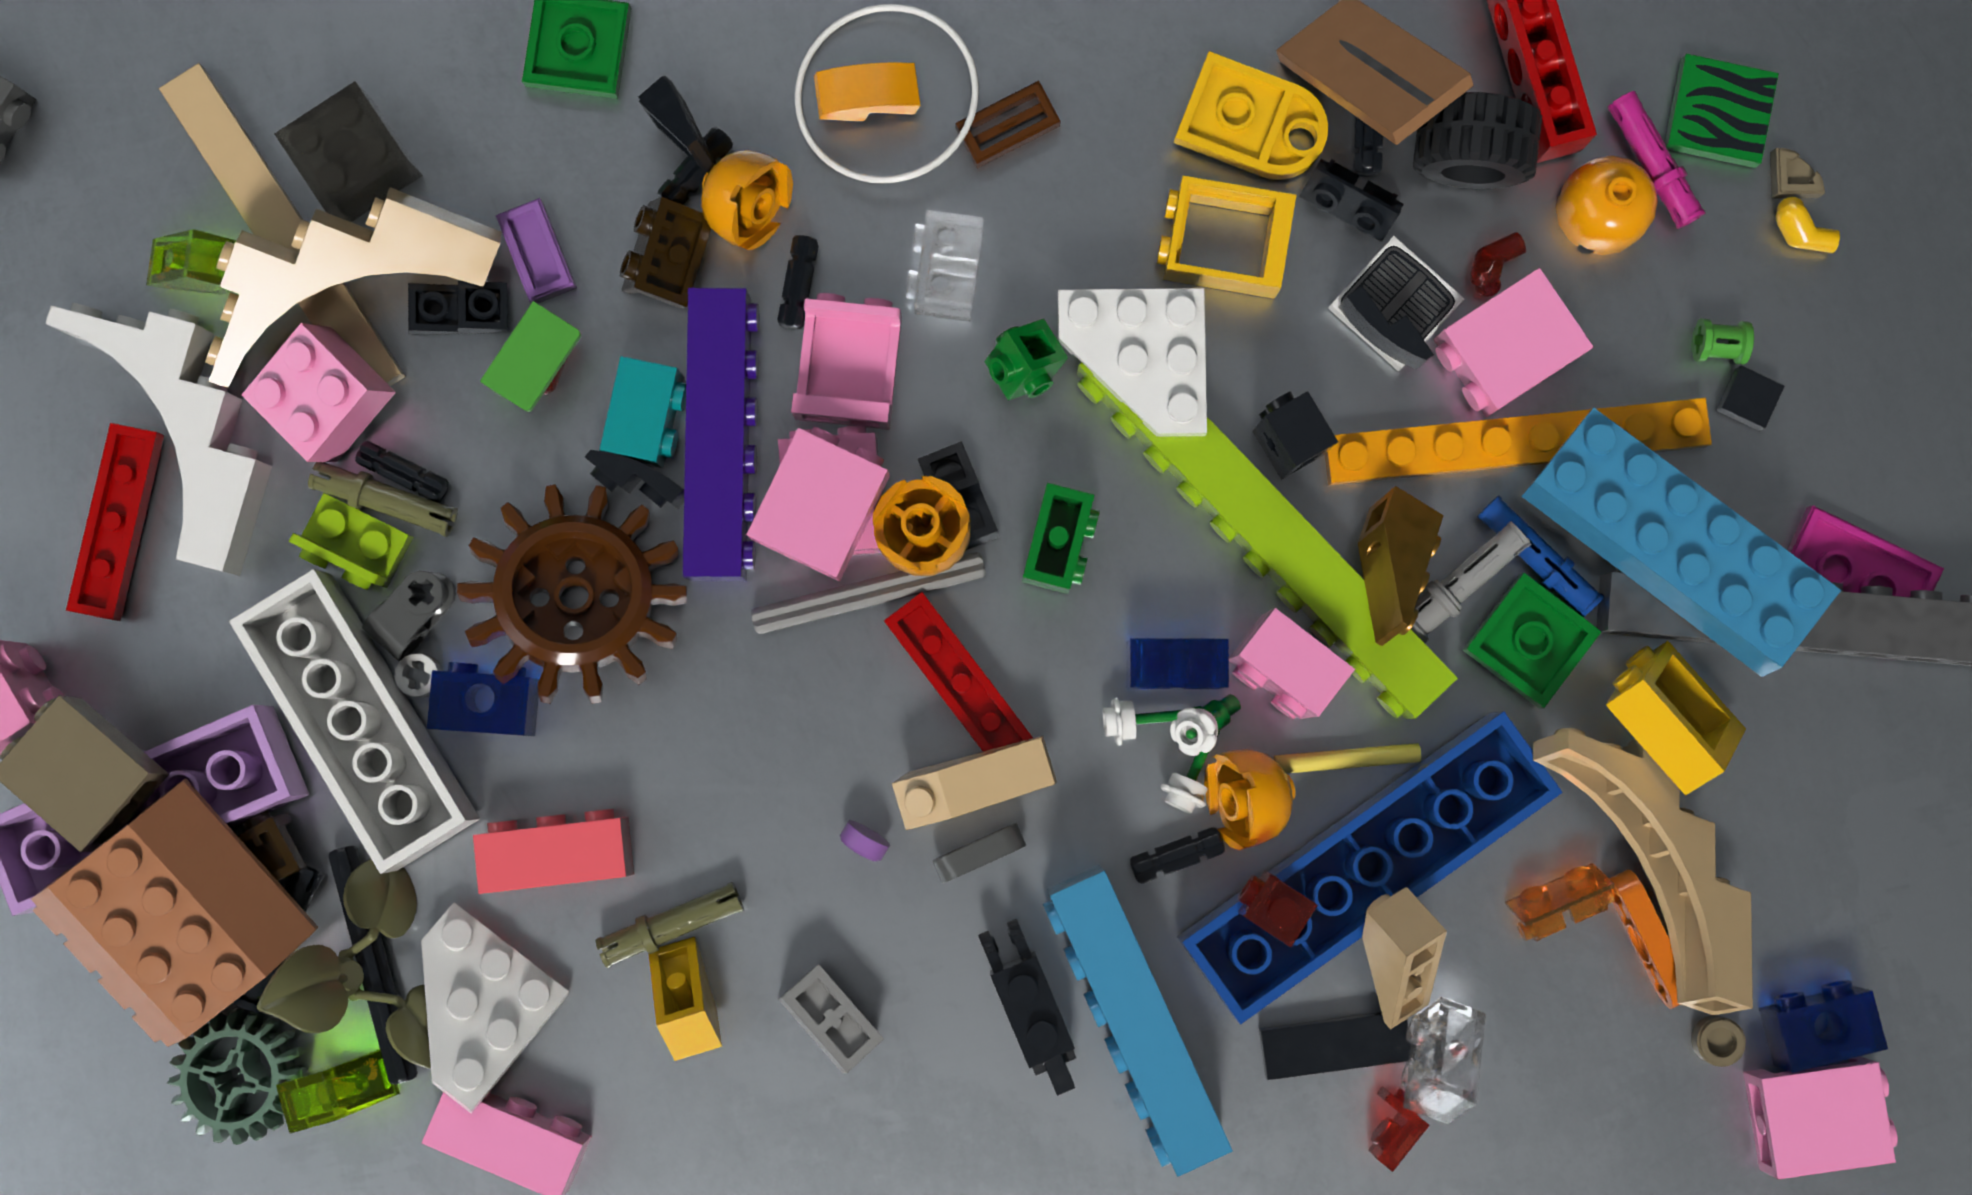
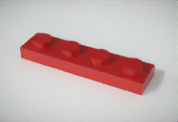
(115, 522)
(955, 675)

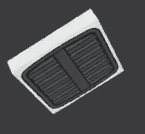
(1402, 287)

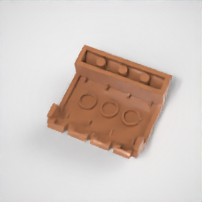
(174, 915)

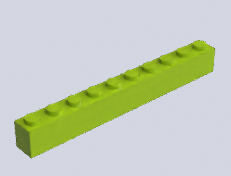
(1289, 552)

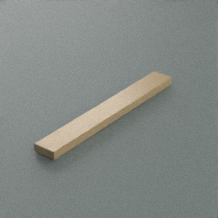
(267, 206)

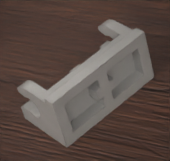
(831, 1019)

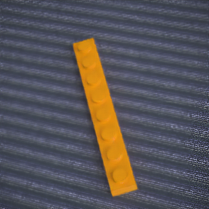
(1505, 441)

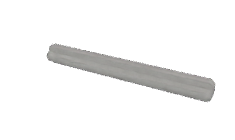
(862, 595)

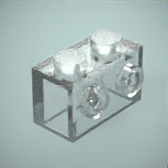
(947, 265)
(1444, 1060)

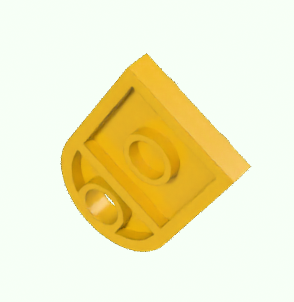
(1247, 119)

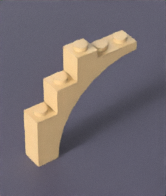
(273, 278)
(1703, 913)

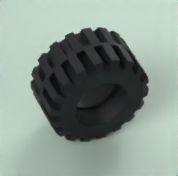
(1480, 142)

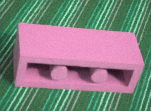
(510, 1141)

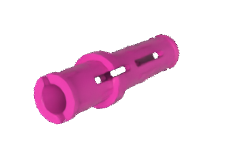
(1656, 159)

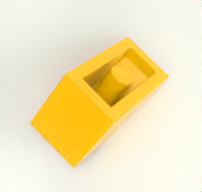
(684, 1000)

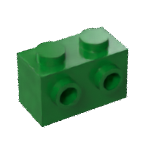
(1058, 538)

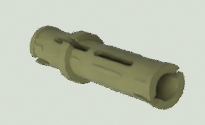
(364, 491)
(668, 925)

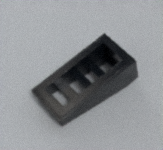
(675, 121)

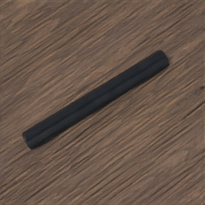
(375, 969)

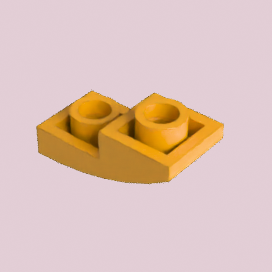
(862, 89)

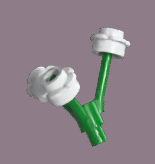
(1192, 728)

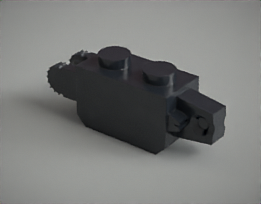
(1031, 1009)

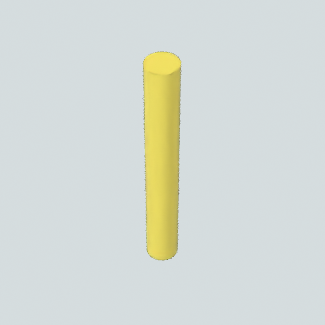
(1349, 758)

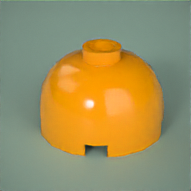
(744, 197)
(1607, 204)
(922, 526)
(1250, 795)

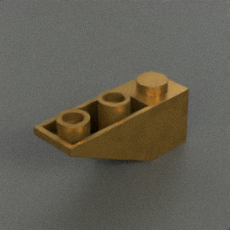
(1394, 558)

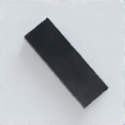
(1332, 1045)

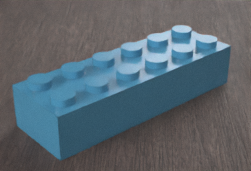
(1681, 544)
(1142, 1028)

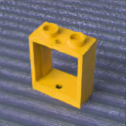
(1275, 204)
(1675, 716)

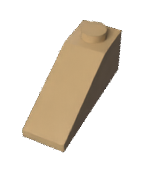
(973, 782)
(1402, 953)

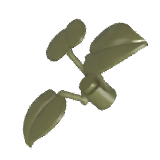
(315, 983)

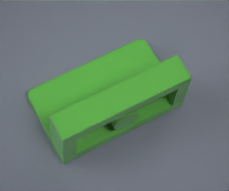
(531, 357)

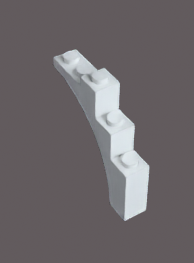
(218, 478)

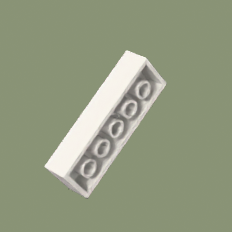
(354, 720)

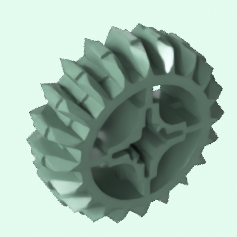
(198, 1071)

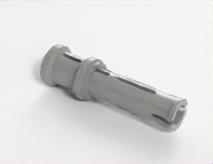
(1445, 597)

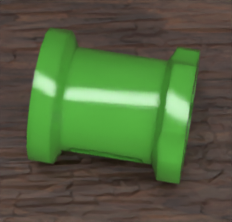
(1739, 338)

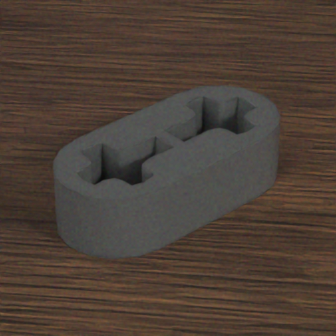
(979, 853)

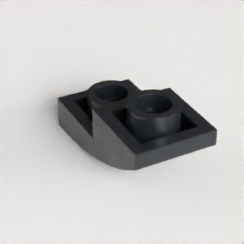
(457, 308)
(627, 473)

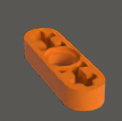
(1646, 934)

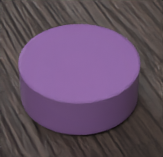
(864, 841)

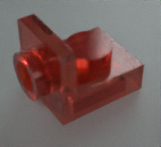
(1275, 907)
(1398, 1135)

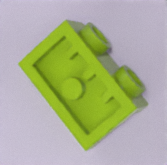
(353, 541)

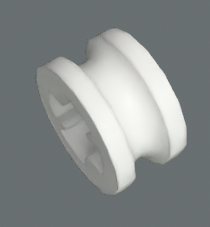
(407, 684)

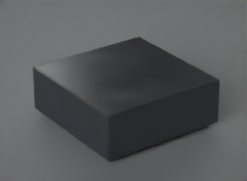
(1750, 398)

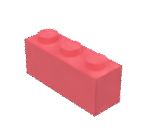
(553, 852)

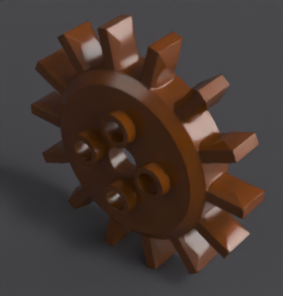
(539, 564)

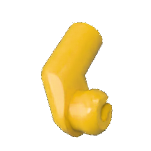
(1800, 230)

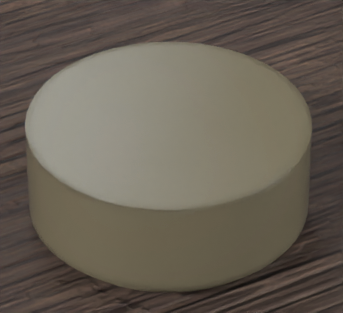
(1718, 1040)

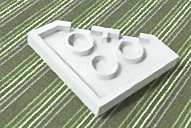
(1143, 350)
(479, 1005)

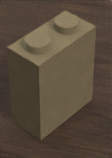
(79, 772)

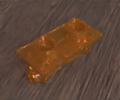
(1580, 891)

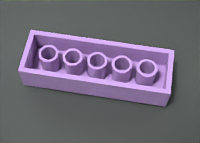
(233, 763)

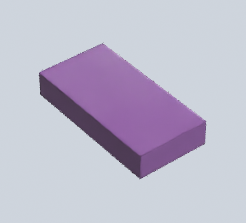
(536, 251)

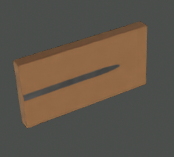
(1374, 69)

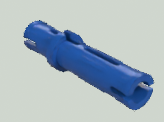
(1544, 560)

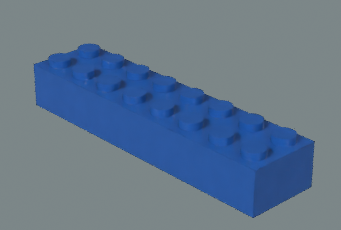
(1395, 840)

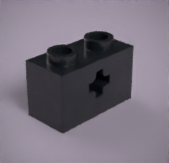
(1293, 433)

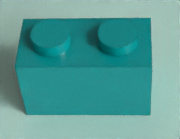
(644, 411)

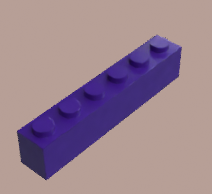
(718, 434)

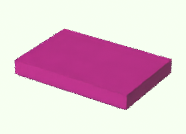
(1858, 557)

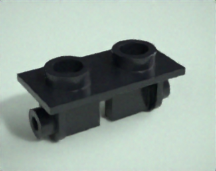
(1368, 209)

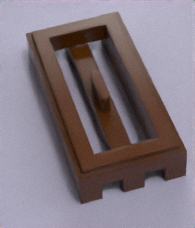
(1018, 139)

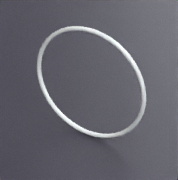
(851, 16)

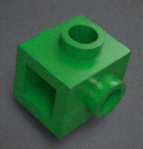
(1025, 360)

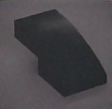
(1398, 341)
(954, 467)

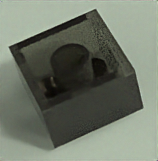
(348, 153)

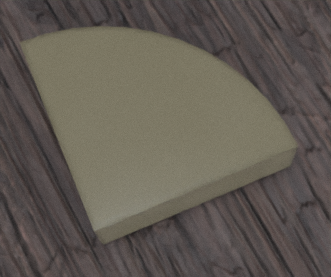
(1793, 176)

